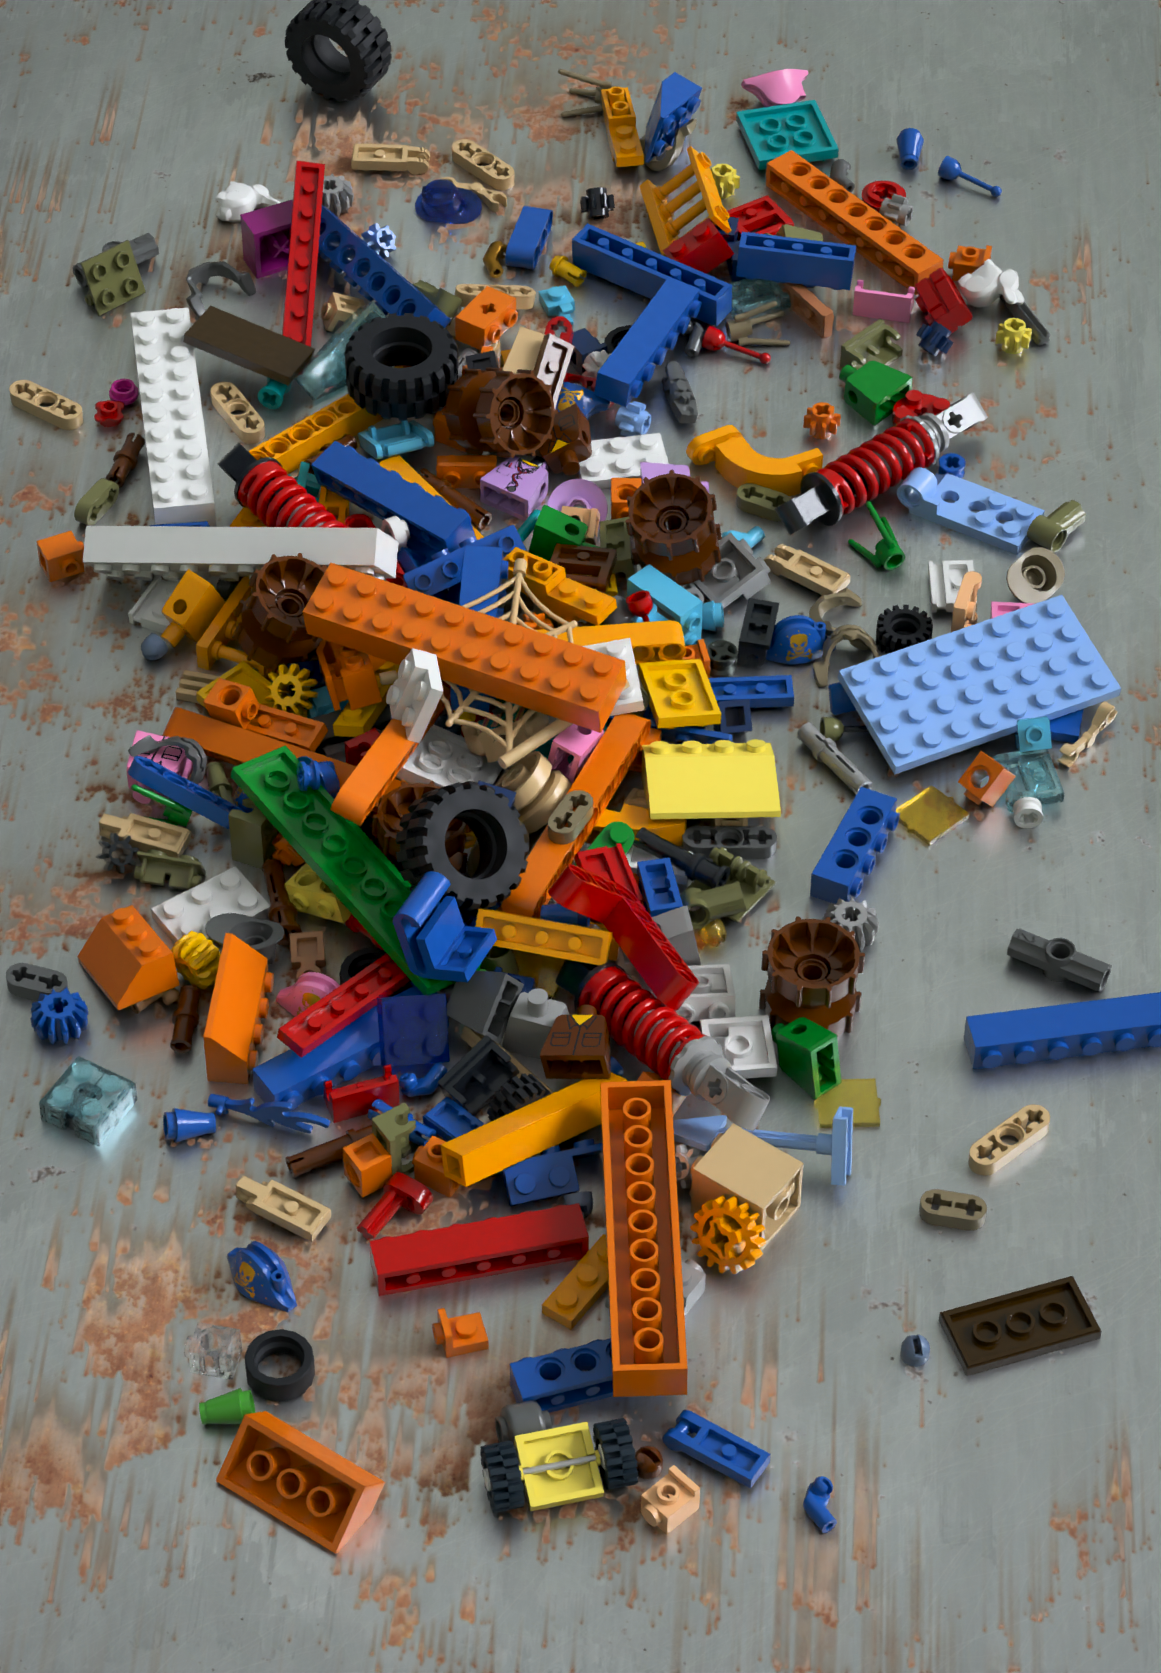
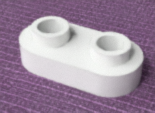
(396, 529)

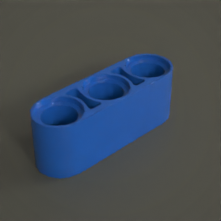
(529, 237)

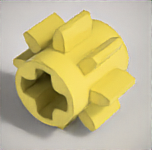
(725, 179)
(1013, 335)

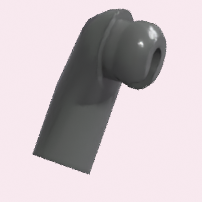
(838, 174)
(695, 335)

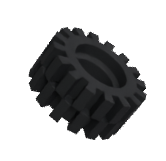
(902, 620)
(516, 1095)

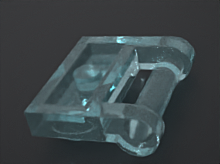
(751, 294)
(1037, 776)

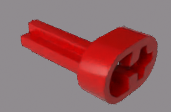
(399, 1192)

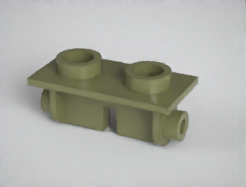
(157, 865)

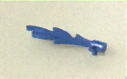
(268, 1112)

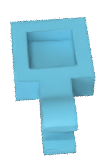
(557, 302)

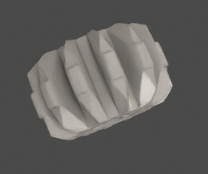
(337, 194)
(856, 918)

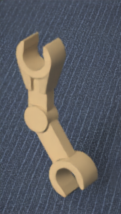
(490, 197)
(1103, 717)

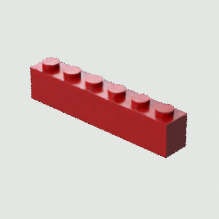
(478, 1249)

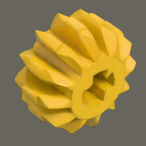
(295, 677)
(196, 959)

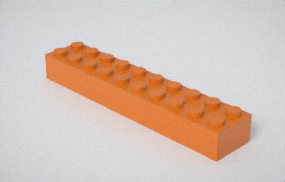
(469, 646)
(643, 1240)

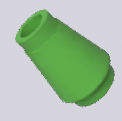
(227, 1408)

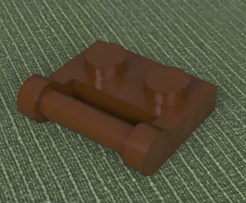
(586, 561)

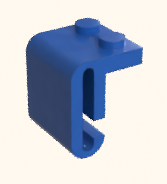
(435, 935)

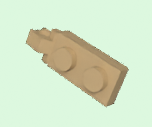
(147, 833)
(284, 1206)

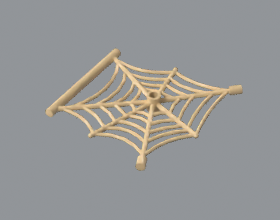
(512, 754)

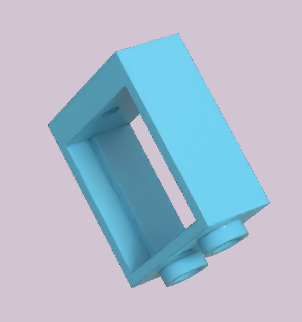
(670, 598)

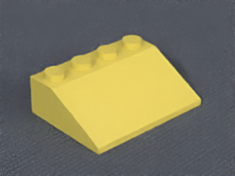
(710, 780)

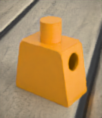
(190, 609)

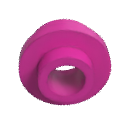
(124, 391)

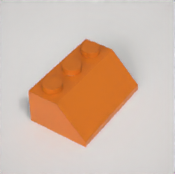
(128, 959)

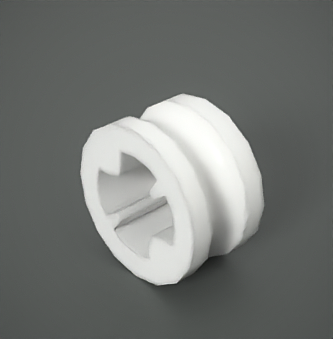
(1028, 812)

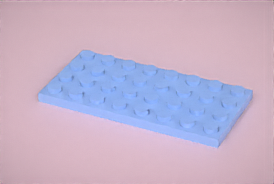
(978, 683)

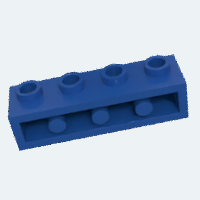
(795, 261)

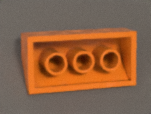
(237, 1012)
(299, 1480)

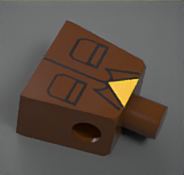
(569, 441)
(578, 1047)

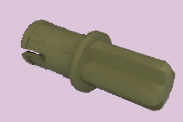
(217, 781)

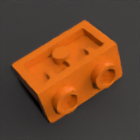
(464, 470)

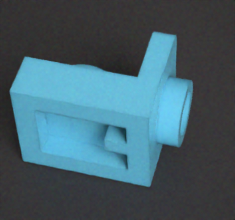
(1033, 734)

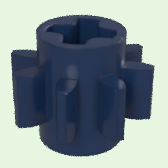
(934, 338)

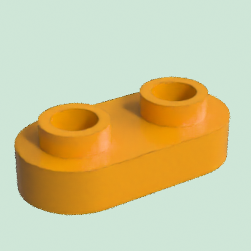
(703, 447)

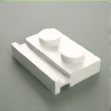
(946, 581)
(150, 604)

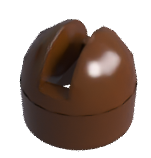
(646, 1467)

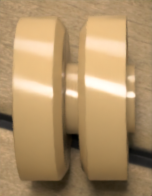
(536, 789)

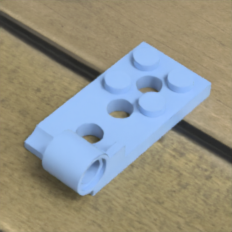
(925, 498)

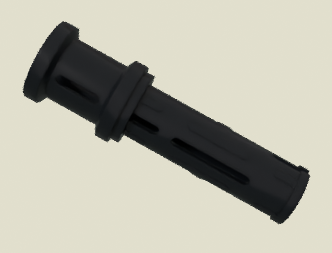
(694, 865)

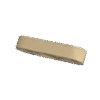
(496, 174)
(524, 295)
(219, 395)
(63, 413)
(1003, 1152)

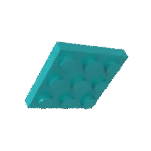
(786, 128)

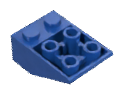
(672, 109)

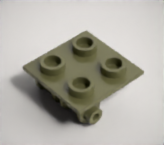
(112, 278)
(753, 881)

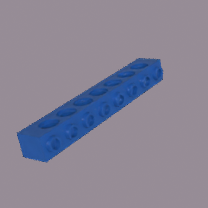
(371, 272)

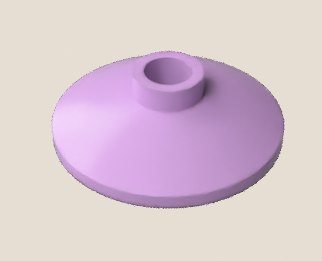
(579, 493)

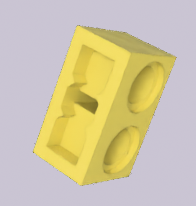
(314, 896)

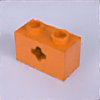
(485, 318)

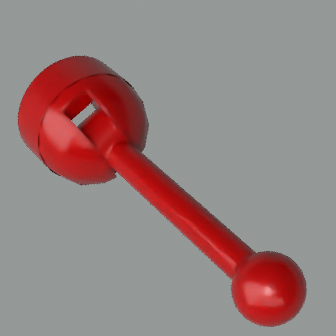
(715, 339)
(640, 604)

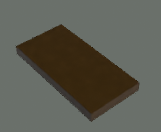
(249, 345)
(1019, 1325)

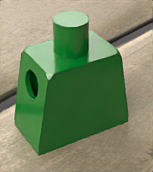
(874, 389)
(555, 528)
(808, 1055)

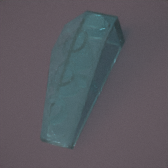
(327, 368)

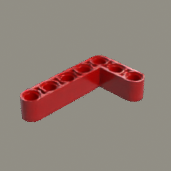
(631, 928)

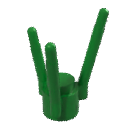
(887, 550)
(176, 813)

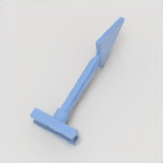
(702, 1131)

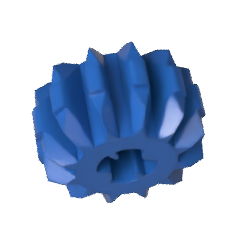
(59, 1016)

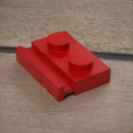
(610, 864)

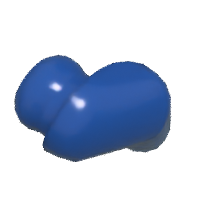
(426, 1085)
(816, 1503)

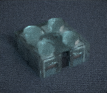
(88, 1101)

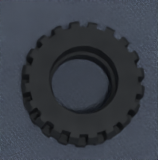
(322, 64)
(396, 342)
(496, 831)

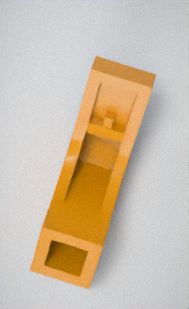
(743, 465)

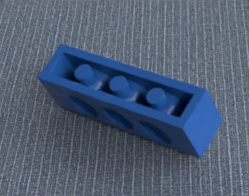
(854, 846)
(570, 1383)

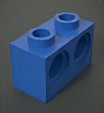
(658, 886)

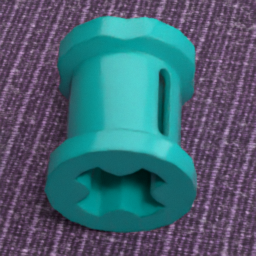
(272, 394)

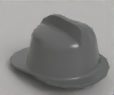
(257, 933)

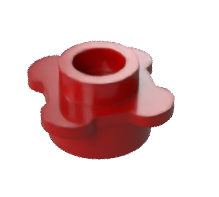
(109, 413)

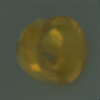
(713, 933)

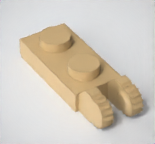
(390, 158)
(807, 570)

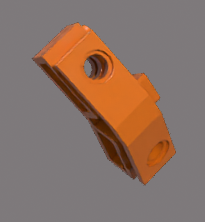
(349, 675)

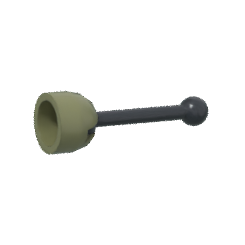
(834, 728)

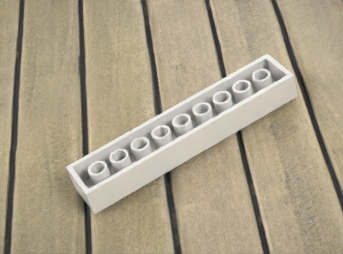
(172, 418)
(232, 550)

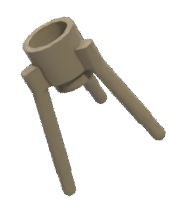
(597, 93)
(741, 326)

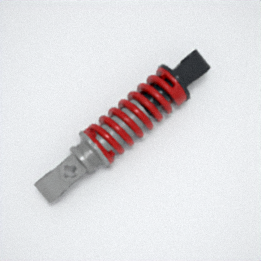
(877, 465)
(272, 494)
(663, 1040)

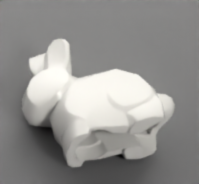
(242, 199)
(988, 284)

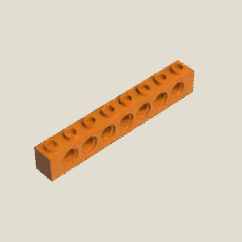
(851, 220)

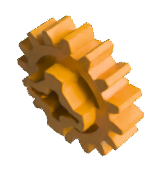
(726, 1231)

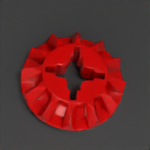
(875, 191)

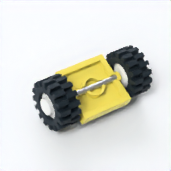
(559, 1465)

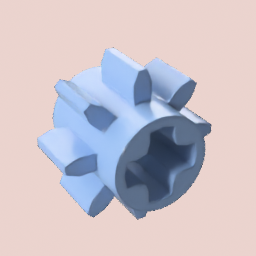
(380, 239)
(633, 419)

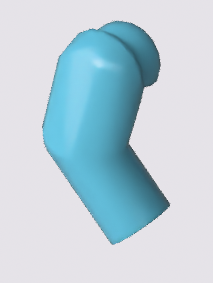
(752, 537)

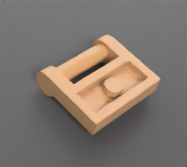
(965, 604)

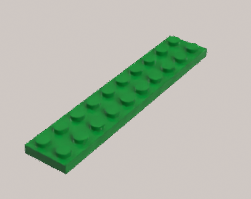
(333, 849)

